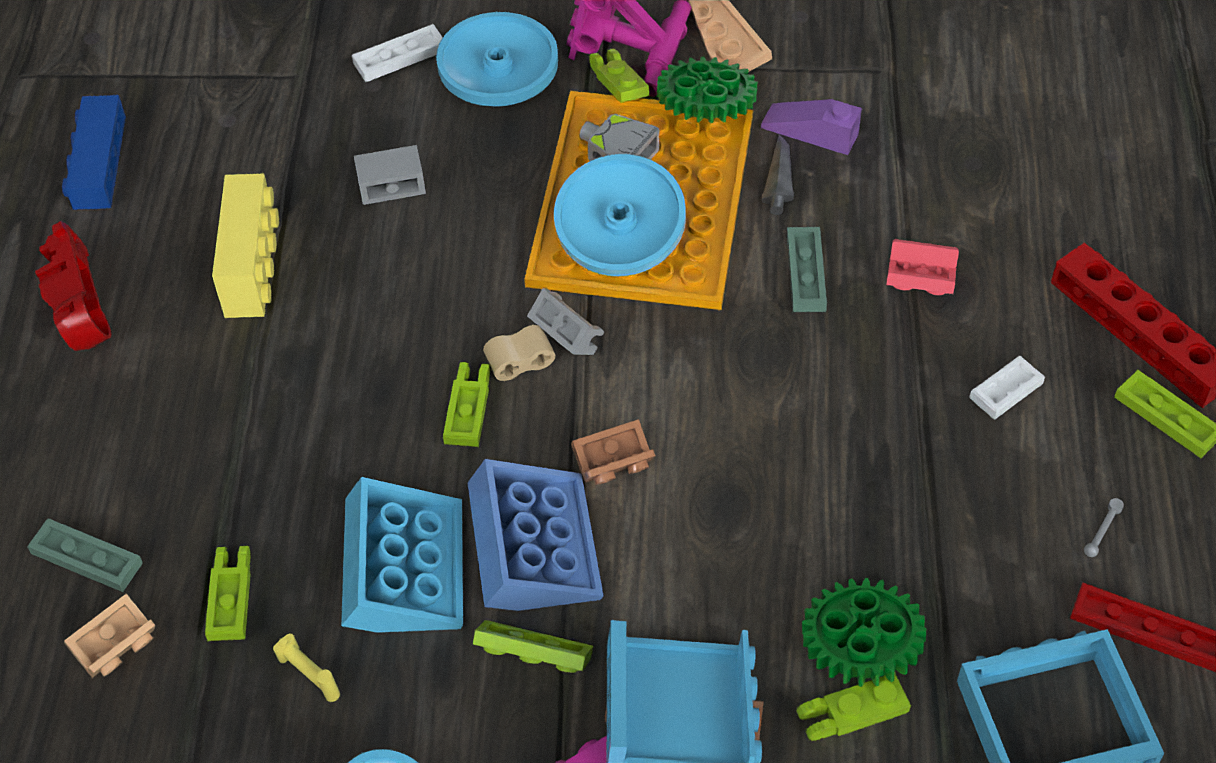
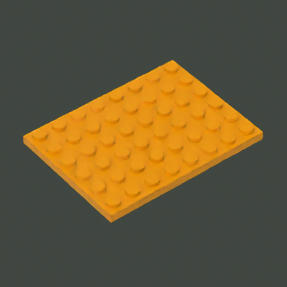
(709, 169)

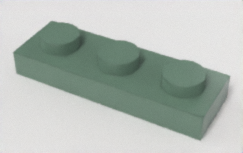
(806, 269)
(85, 555)

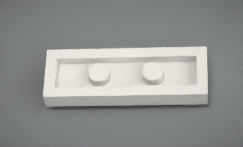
(397, 53)

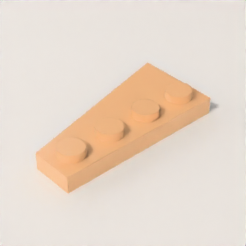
(728, 34)

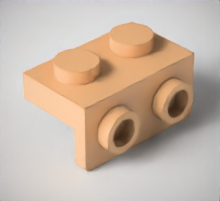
(110, 636)

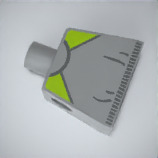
(620, 136)

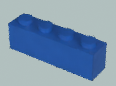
(94, 152)

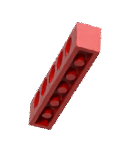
(1139, 322)

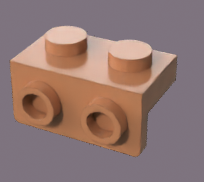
(612, 452)

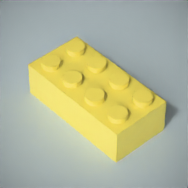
(245, 246)

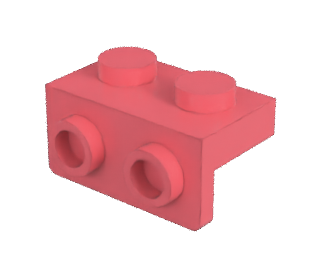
(922, 267)

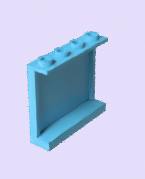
(680, 701)

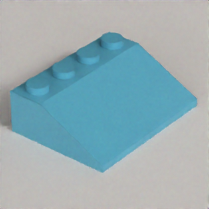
(401, 559)

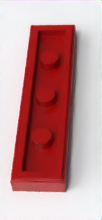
(1146, 626)

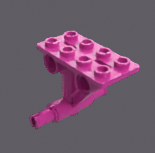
(596, 23)

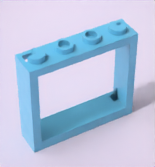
(1053, 655)

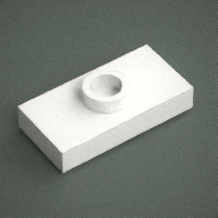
(1007, 387)

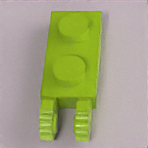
(618, 77)
(467, 407)
(228, 597)
(855, 708)

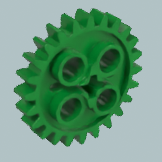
(707, 89)
(864, 632)

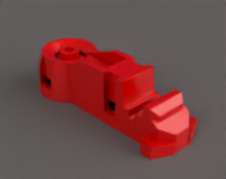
(70, 290)

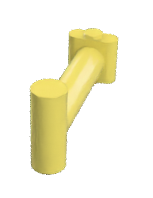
(288, 650)

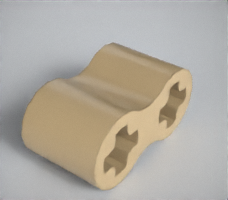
(519, 352)

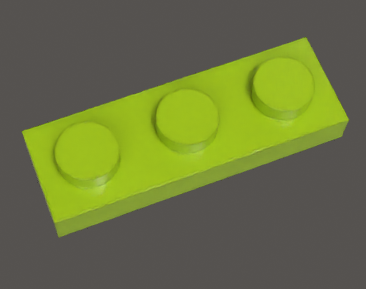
(1168, 413)
(532, 646)

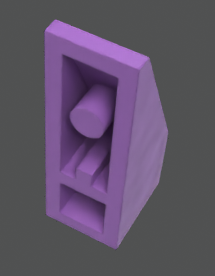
(817, 122)

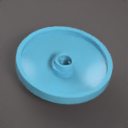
(497, 59)
(620, 215)

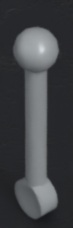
(1115, 507)

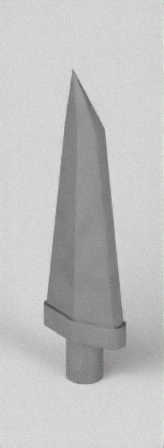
(779, 180)

